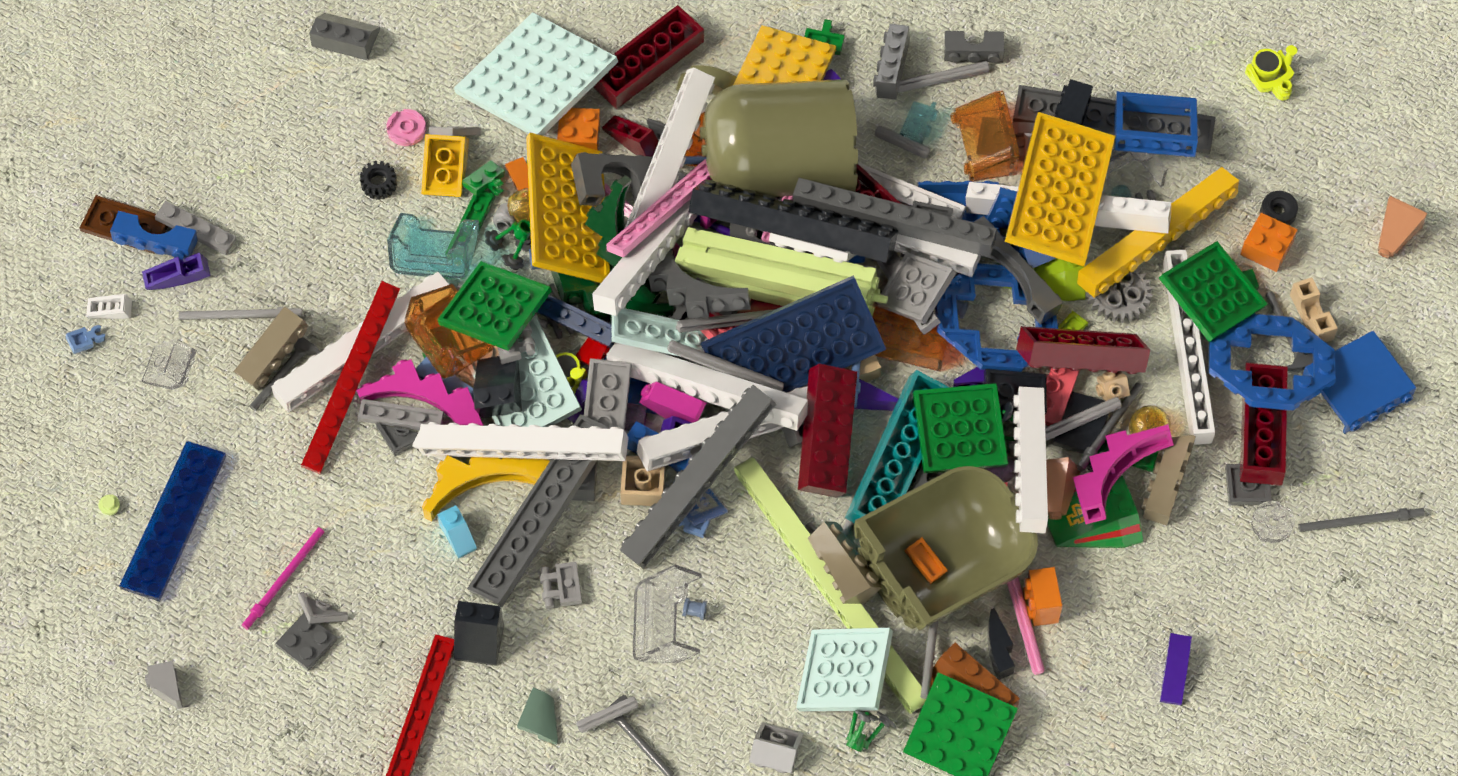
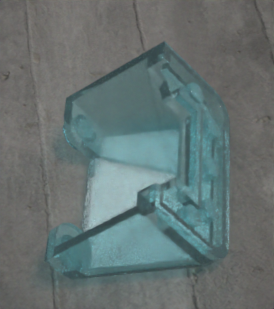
(431, 251)

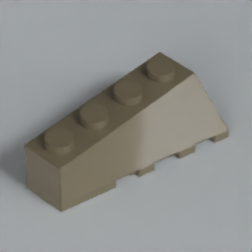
(271, 348)
(1168, 479)
(844, 564)

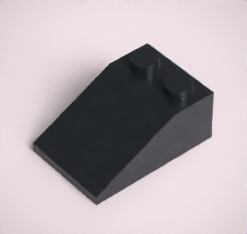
(497, 387)

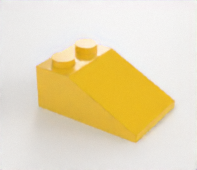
(444, 165)

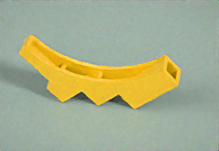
(458, 477)

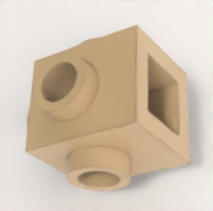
(1112, 385)

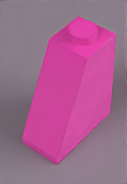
(671, 402)

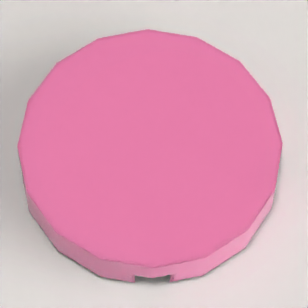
(406, 127)

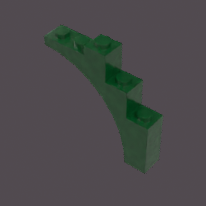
(608, 222)
(579, 290)

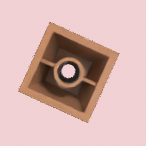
(1399, 226)
(1060, 485)

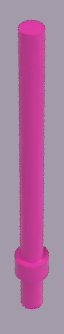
(259, 609)

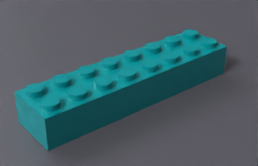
(895, 455)

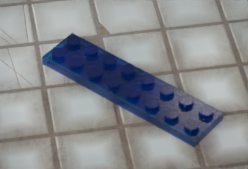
(172, 521)

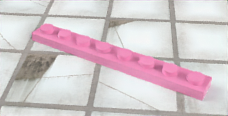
(658, 212)

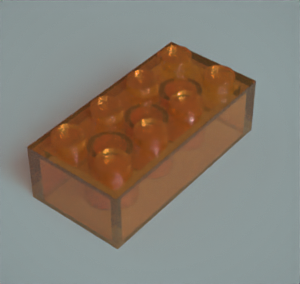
(907, 343)

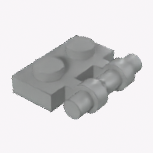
(515, 351)
(568, 585)

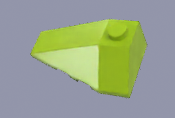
(1061, 278)

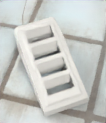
(122, 307)

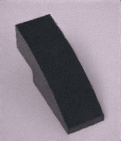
(999, 647)

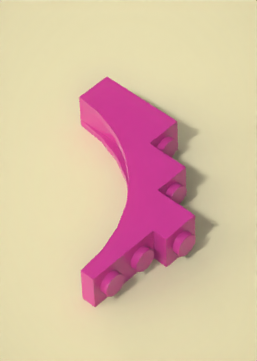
(432, 390)
(1108, 466)

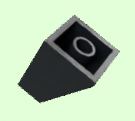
(477, 633)

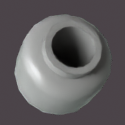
(502, 218)

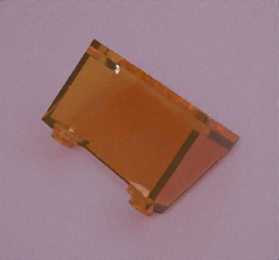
(987, 137)
(443, 347)

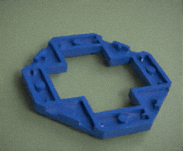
(968, 341)
(1274, 398)

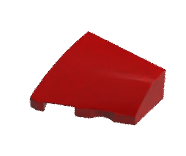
(592, 350)

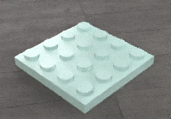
(844, 669)

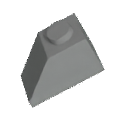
(164, 683)

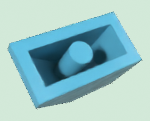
(456, 531)

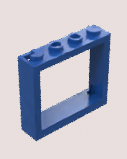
(1150, 141)

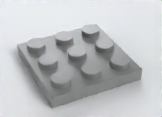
(916, 287)

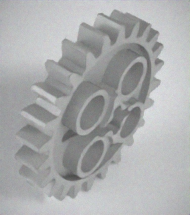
(1135, 287)

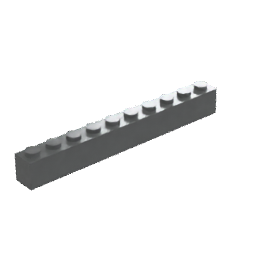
(907, 219)
(697, 476)

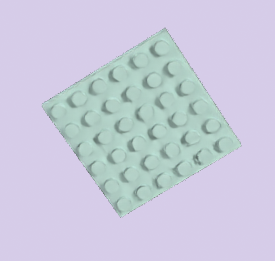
(536, 75)

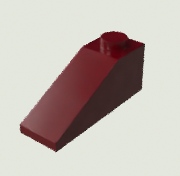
(631, 135)

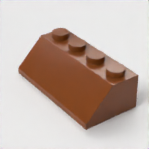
(964, 668)

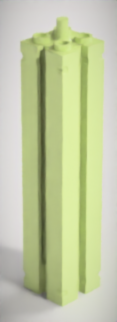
(768, 271)

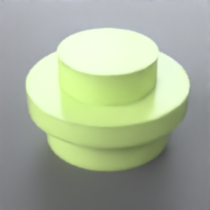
(109, 504)

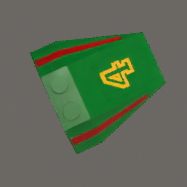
(1118, 530)

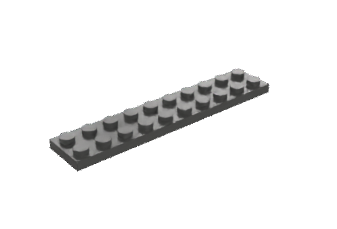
(1102, 116)
(531, 525)

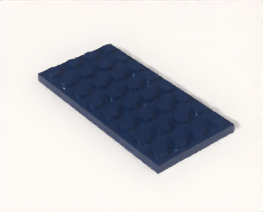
(820, 328)

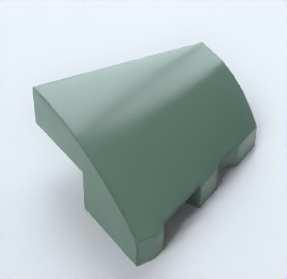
(539, 716)

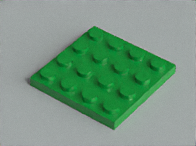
(1213, 291)
(494, 305)
(960, 428)
(960, 728)

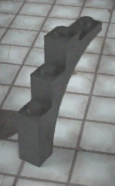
(696, 295)

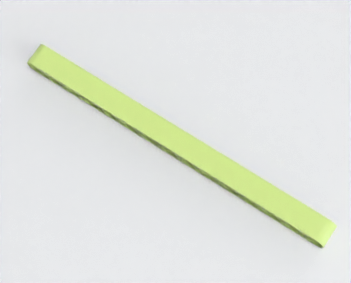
(796, 538)

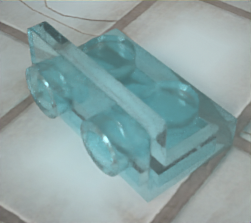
(918, 121)

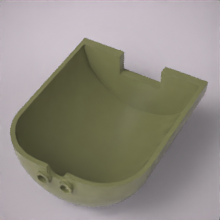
(781, 132)
(967, 524)

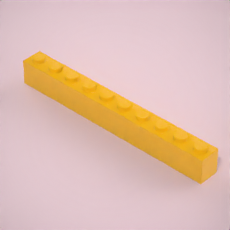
(1142, 245)

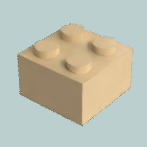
(640, 486)

